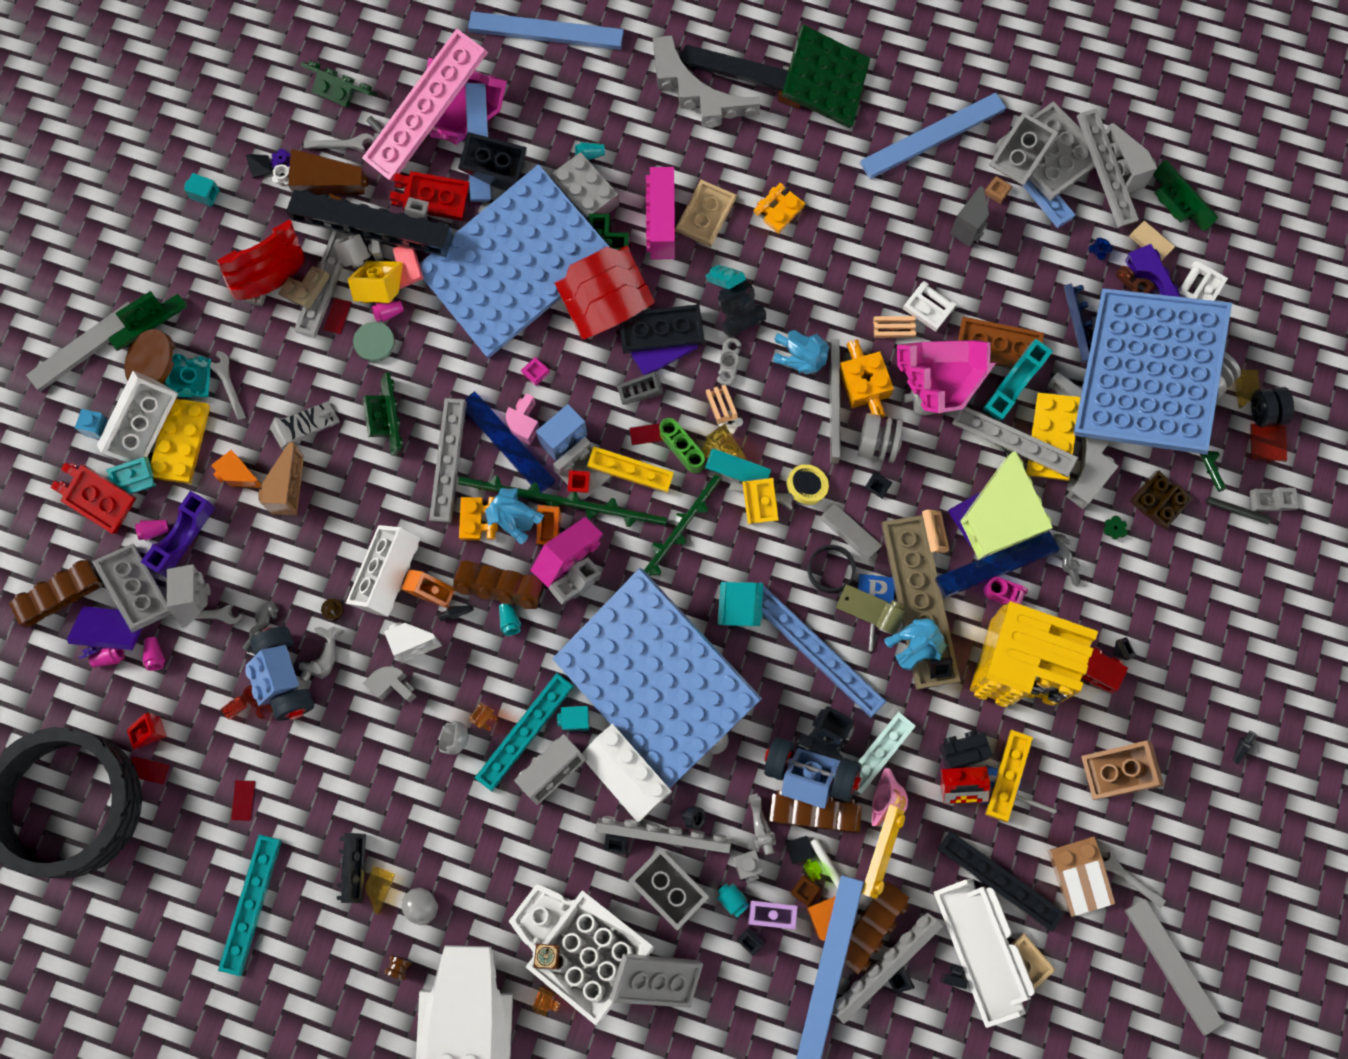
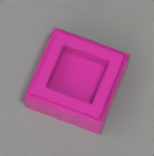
(535, 371)

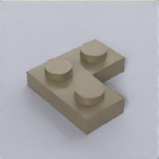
(307, 291)

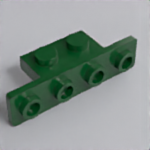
(335, 87)
(1181, 197)
(144, 315)
(381, 415)

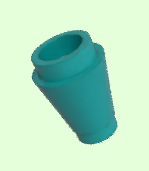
(590, 150)
(509, 621)

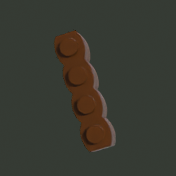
(498, 584)
(54, 595)
(836, 816)
(873, 925)

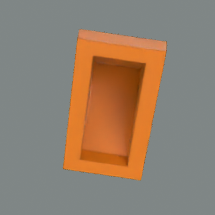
(550, 525)
(820, 916)

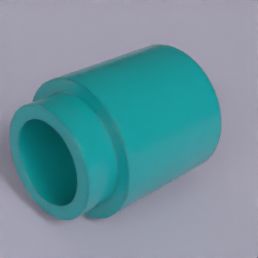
(732, 899)

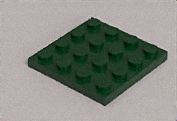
(826, 76)

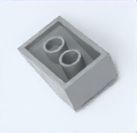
(1024, 148)
(1133, 159)

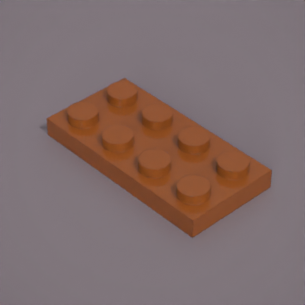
(1006, 341)

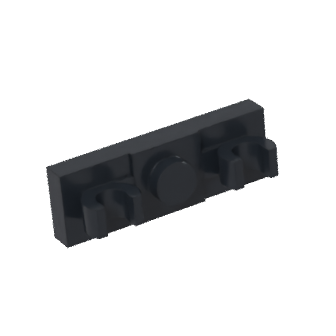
(352, 868)

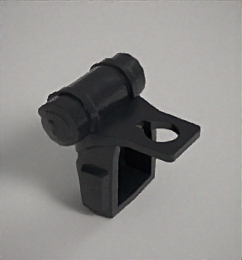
(740, 309)
(829, 734)

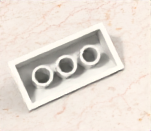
(136, 418)
(383, 570)
(625, 773)

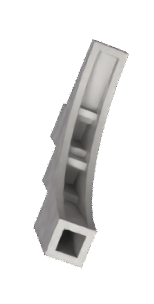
(692, 92)
(1094, 466)

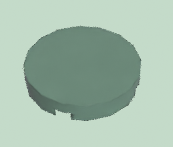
(374, 341)

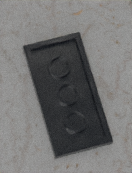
(662, 329)

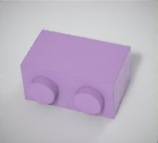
(772, 915)

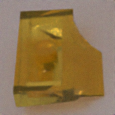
(722, 440)

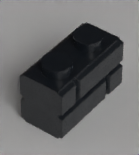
(965, 751)

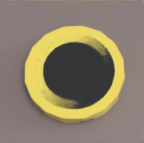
(807, 484)

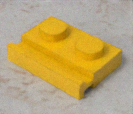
(760, 500)

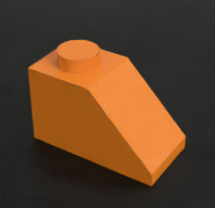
(234, 472)
(427, 588)

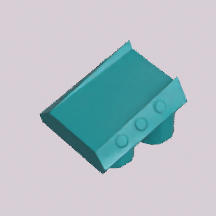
(189, 376)
(740, 604)

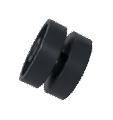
(1272, 407)

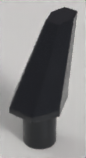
(454, 612)
(1244, 746)

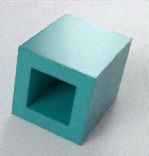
(201, 189)
(574, 719)

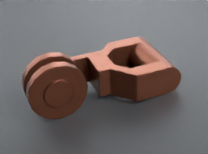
(1125, 274)

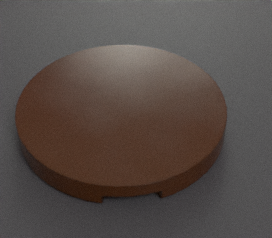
(150, 355)

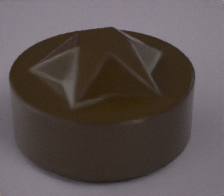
(332, 609)

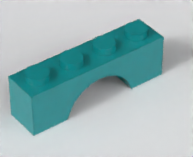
(1017, 379)

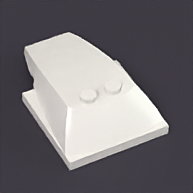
(589, 947)
(464, 1009)

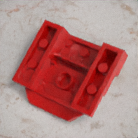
(264, 265)
(603, 291)

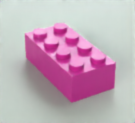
(660, 213)

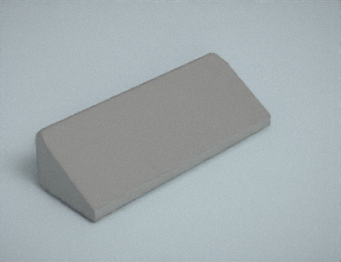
(850, 532)

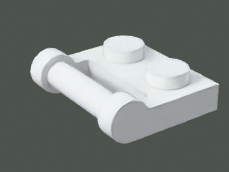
(1208, 287)
(927, 311)

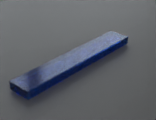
(507, 442)
(997, 564)

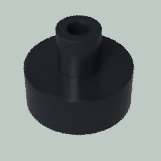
(694, 817)

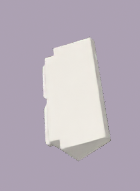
(989, 962)

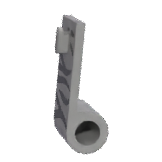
(303, 424)

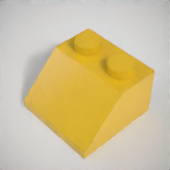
(376, 281)

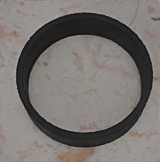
(837, 548)

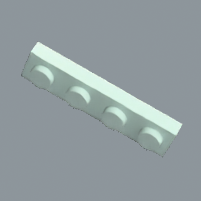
(883, 749)

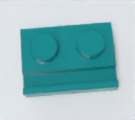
(133, 475)

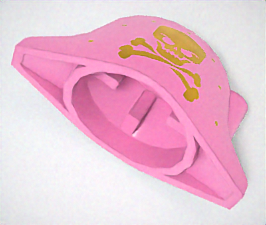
(887, 793)

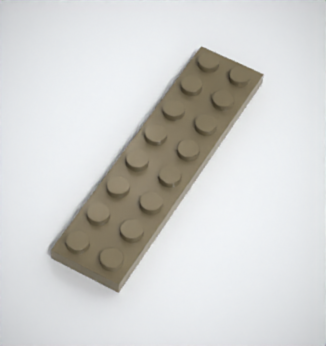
(916, 588)

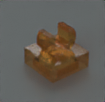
(481, 715)
(544, 1002)

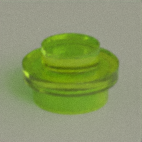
(813, 869)

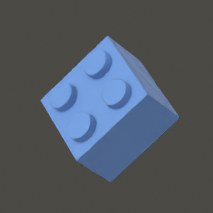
(561, 432)

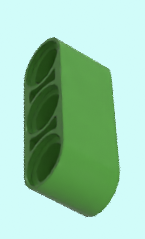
(679, 436)

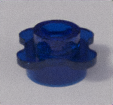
(1101, 243)

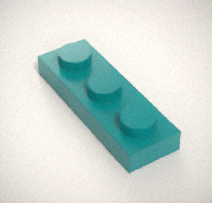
(725, 276)

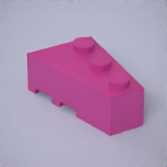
(566, 551)

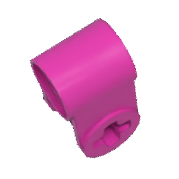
(1008, 591)

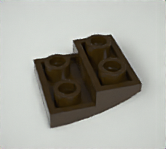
(1161, 499)

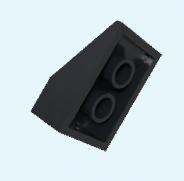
(493, 160)

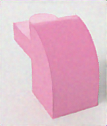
(518, 421)

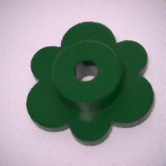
(1120, 526)

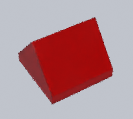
(579, 481)

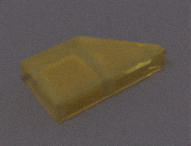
(1246, 386)
(378, 887)

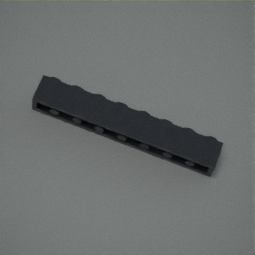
(370, 222)

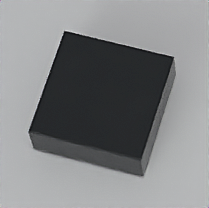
(799, 849)

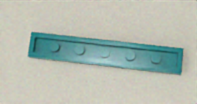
(524, 732)
(249, 905)

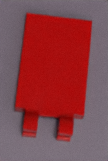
(445, 195)
(94, 497)

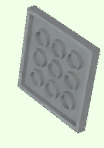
(1067, 158)

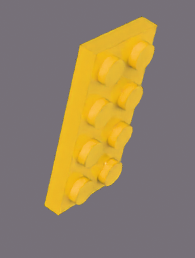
(1054, 425)
(180, 441)

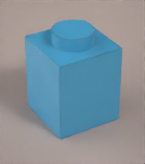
(91, 423)

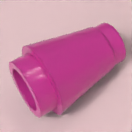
(385, 311)
(151, 528)
(152, 654)
(106, 657)

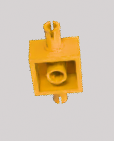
(854, 378)

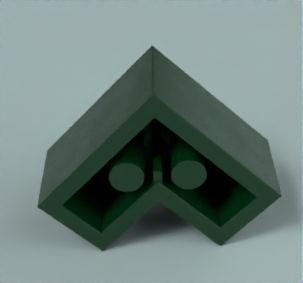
(603, 226)

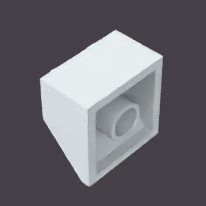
(409, 641)

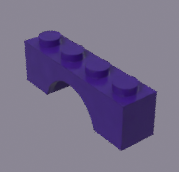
(1147, 265)
(191, 517)

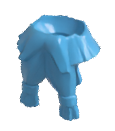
(808, 353)
(509, 512)
(925, 643)

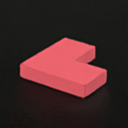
(411, 268)

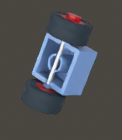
(274, 676)
(811, 775)

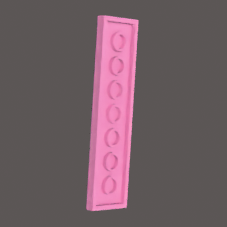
(425, 104)

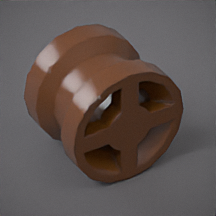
(397, 967)

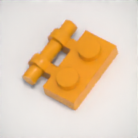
(783, 212)
(471, 519)

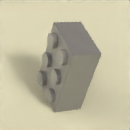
(585, 187)
(668, 889)

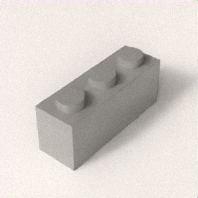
(550, 769)

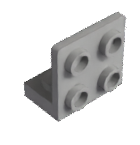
(577, 459)

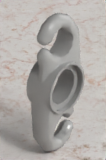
(731, 370)

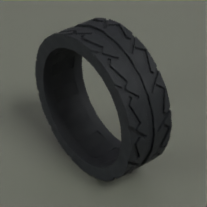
(122, 817)

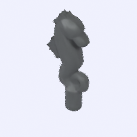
(1068, 565)
(262, 619)

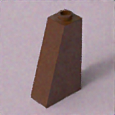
(325, 175)

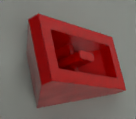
(146, 730)

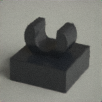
(954, 977)

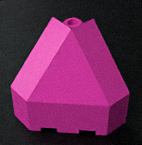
(453, 122)
(945, 371)

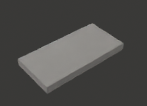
(132, 587)
(656, 981)

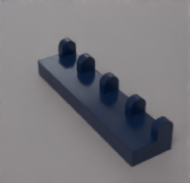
(1078, 320)

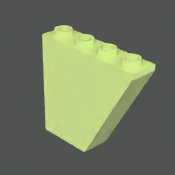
(1005, 511)

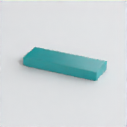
(735, 467)

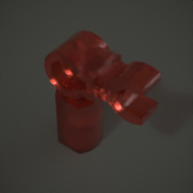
(240, 703)

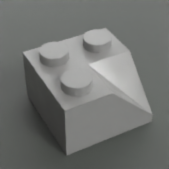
(186, 593)

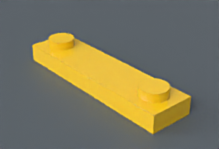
(630, 469)
(1009, 776)
(874, 881)

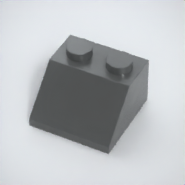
(972, 219)

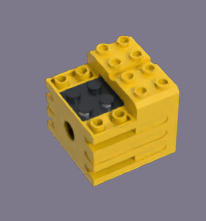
(1031, 657)

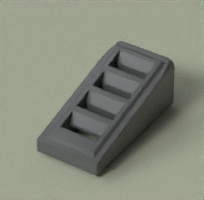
(658, 390)

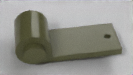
(872, 609)

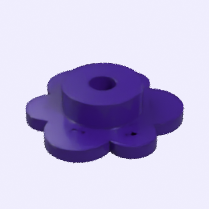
(280, 157)
(89, 650)

